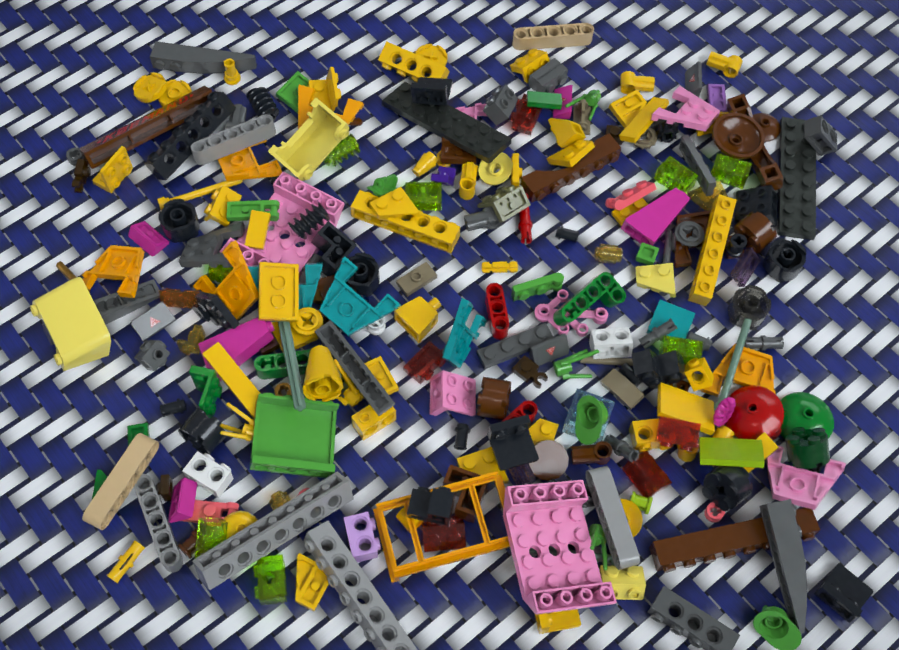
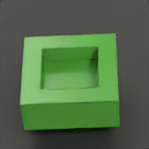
(647, 254)

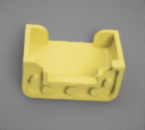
(311, 141)
(73, 324)

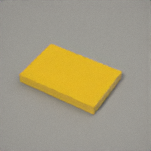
(278, 292)
(685, 406)

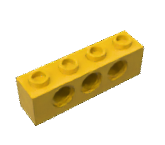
(392, 52)

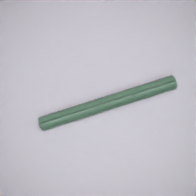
(292, 365)

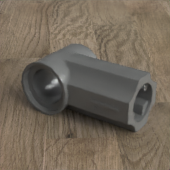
(237, 116)
(482, 219)

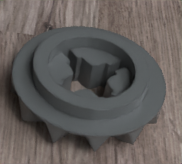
(685, 228)

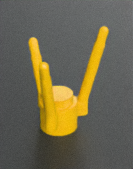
(351, 394)
(245, 433)

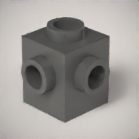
(152, 354)

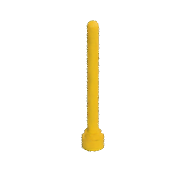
(200, 192)

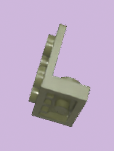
(506, 202)

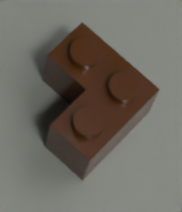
(464, 507)

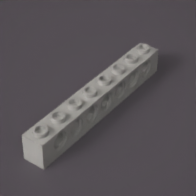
(272, 530)
(362, 588)

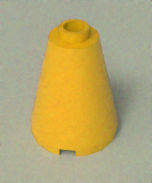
(321, 376)

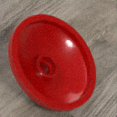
(752, 424)

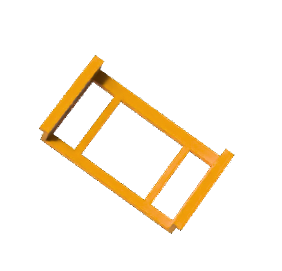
(447, 558)

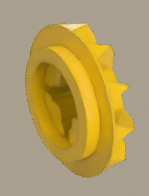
(306, 314)

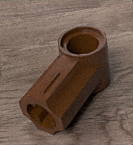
(588, 453)

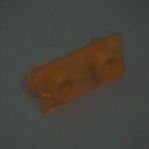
(178, 299)

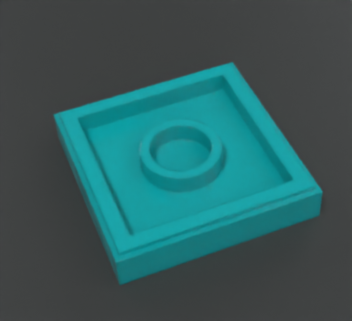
(680, 316)

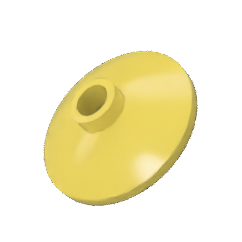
(487, 171)

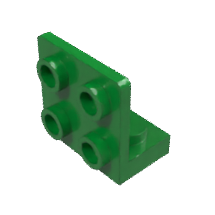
(208, 383)

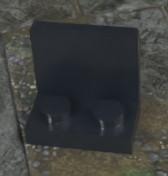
(431, 91)
(757, 199)
(512, 443)
(844, 593)

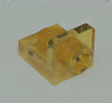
(194, 337)

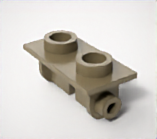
(581, 114)

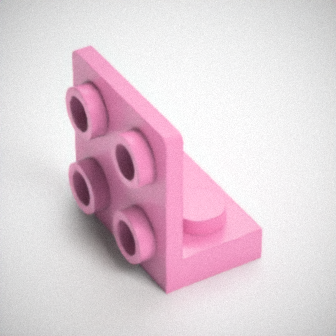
(452, 393)

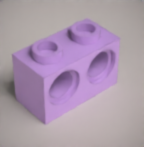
(357, 538)

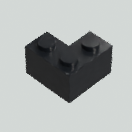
(334, 246)
(658, 368)
(432, 506)

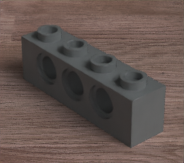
(667, 599)

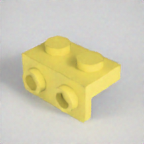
(626, 583)

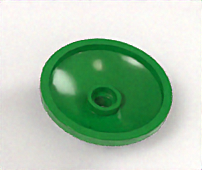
(794, 413)

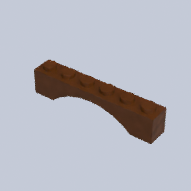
(763, 164)
(541, 183)

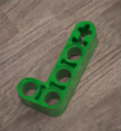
(598, 291)
(276, 360)

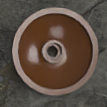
(738, 135)

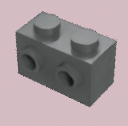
(500, 104)

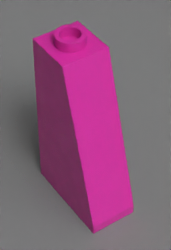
(654, 219)
(242, 341)

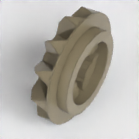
(651, 138)

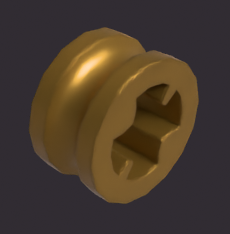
(281, 386)

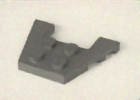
(207, 247)

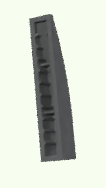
(197, 59)
(114, 307)
(355, 368)
(788, 557)

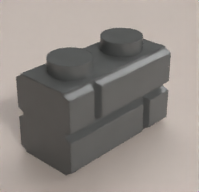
(548, 77)

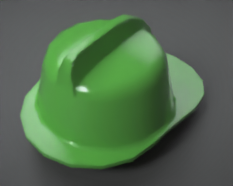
(590, 419)
(777, 628)

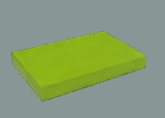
(731, 452)

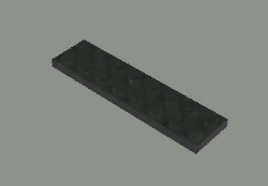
(450, 124)
(798, 190)

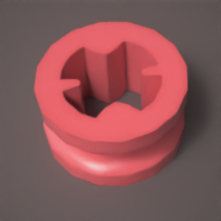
(710, 517)

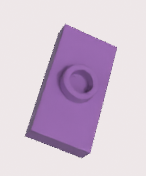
(716, 96)

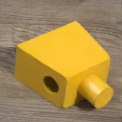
(418, 316)

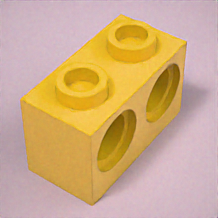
(367, 421)
(646, 428)

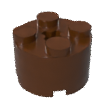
(756, 230)
(494, 398)

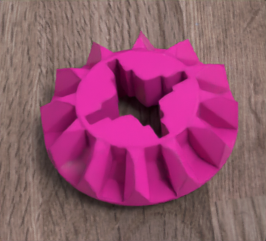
(724, 411)

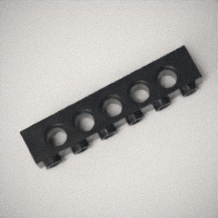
(223, 108)

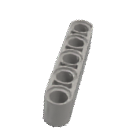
(233, 139)
(612, 517)
(162, 531)

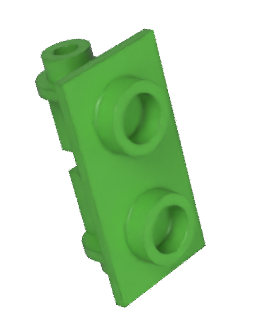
(384, 185)

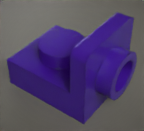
(444, 176)

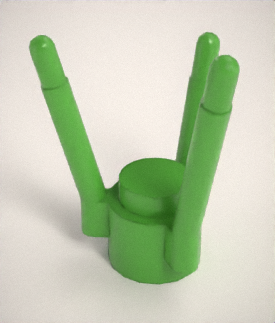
(592, 98)
(563, 366)
(597, 538)

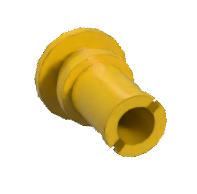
(231, 75)

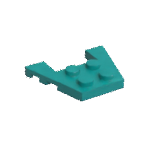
(306, 290)
(348, 308)
(461, 336)

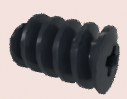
(262, 102)
(310, 221)

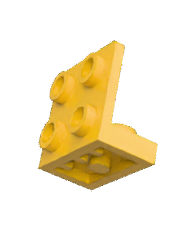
(327, 89)
(114, 171)
(557, 621)

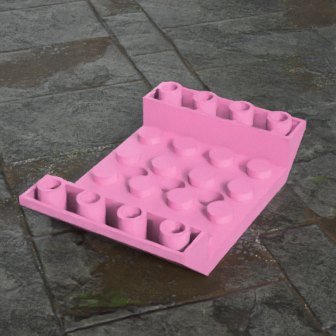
(294, 199)
(553, 517)

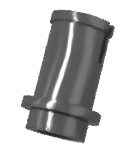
(706, 341)

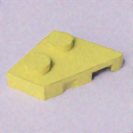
(657, 278)

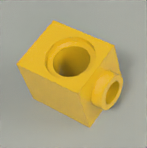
(699, 381)

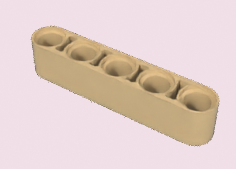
(552, 36)
(120, 481)

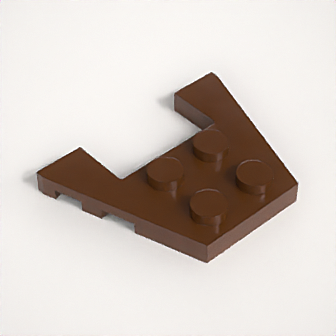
(682, 254)

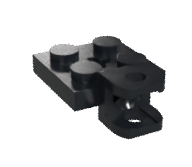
(213, 309)

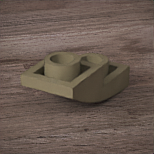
(622, 388)

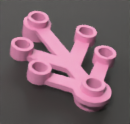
(550, 309)

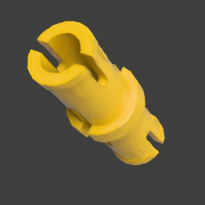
(135, 549)

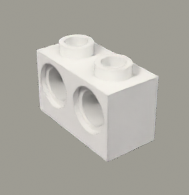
(611, 342)
(205, 477)

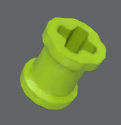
(642, 502)

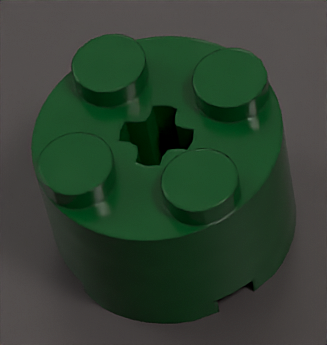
(807, 447)

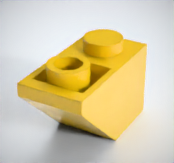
(566, 131)

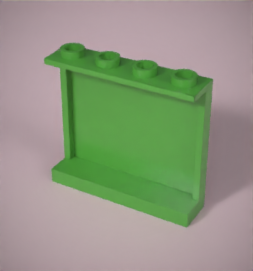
(294, 439)

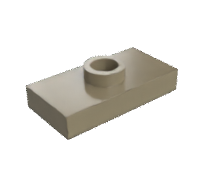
(416, 279)

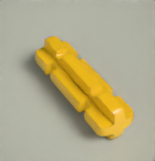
(499, 267)

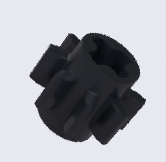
(667, 132)

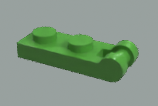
(242, 209)
(537, 286)

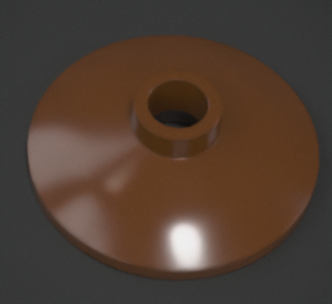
(769, 125)

